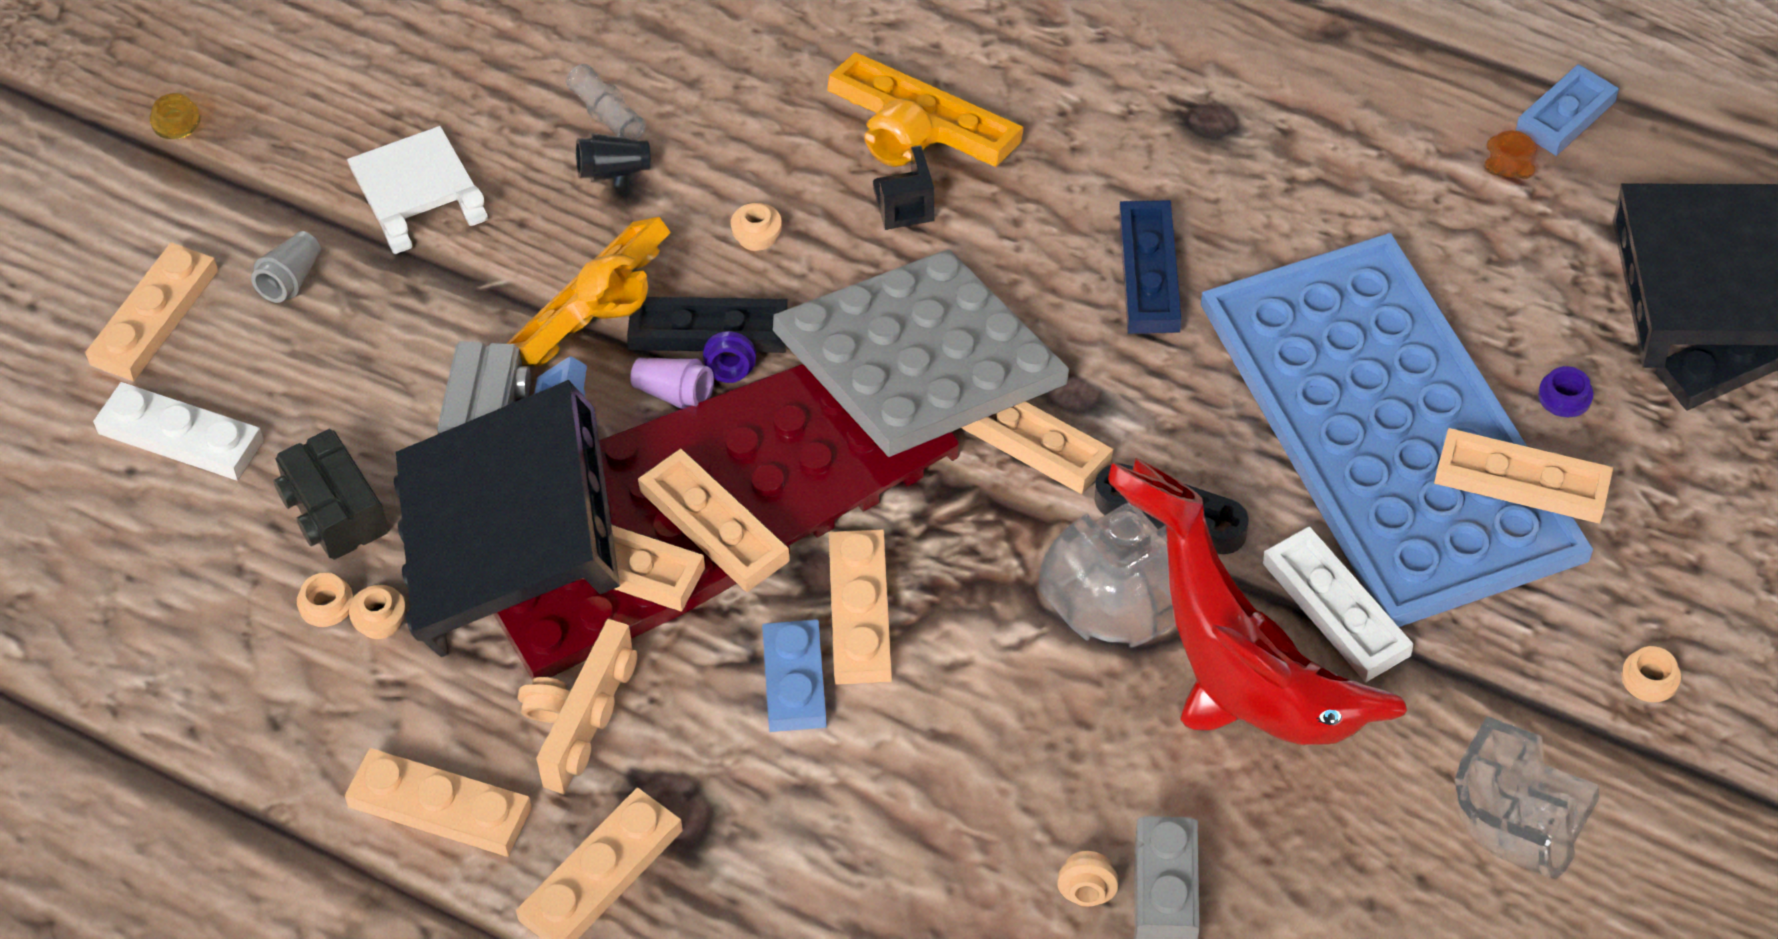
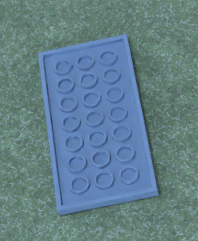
(1361, 397)

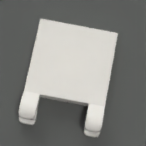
(412, 179)

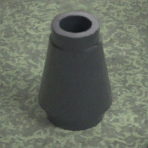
(609, 157)

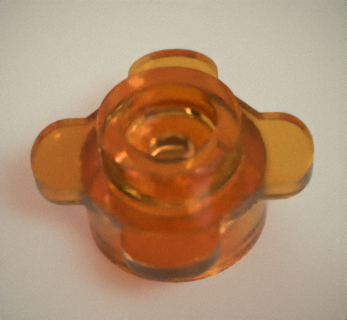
(1511, 155)

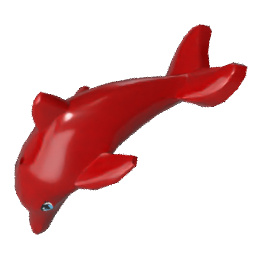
(1239, 654)

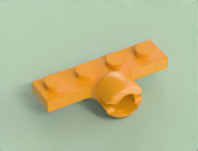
(919, 114)
(601, 290)

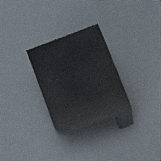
(908, 196)

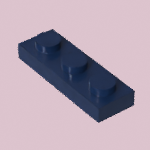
(1149, 267)

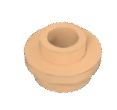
(756, 226)
(322, 588)
(378, 623)
(1655, 662)
(543, 699)
(1088, 879)

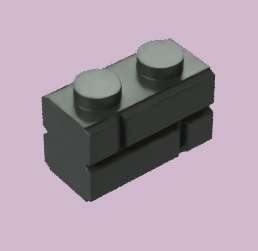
(331, 495)

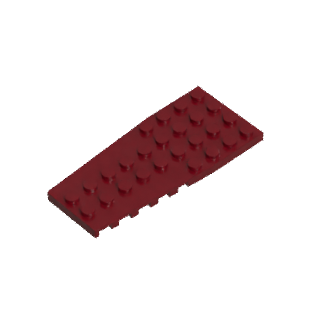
(770, 445)

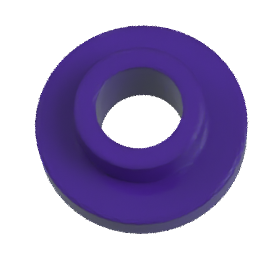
(729, 368)
(1569, 382)

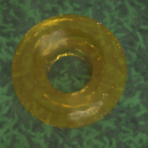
(174, 116)

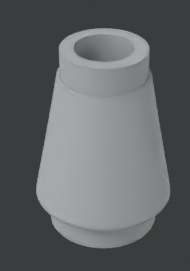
(284, 269)

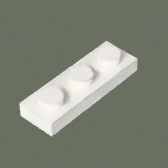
(179, 431)
(1337, 604)

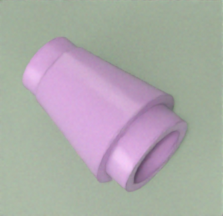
(673, 380)

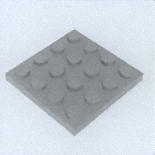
(919, 351)

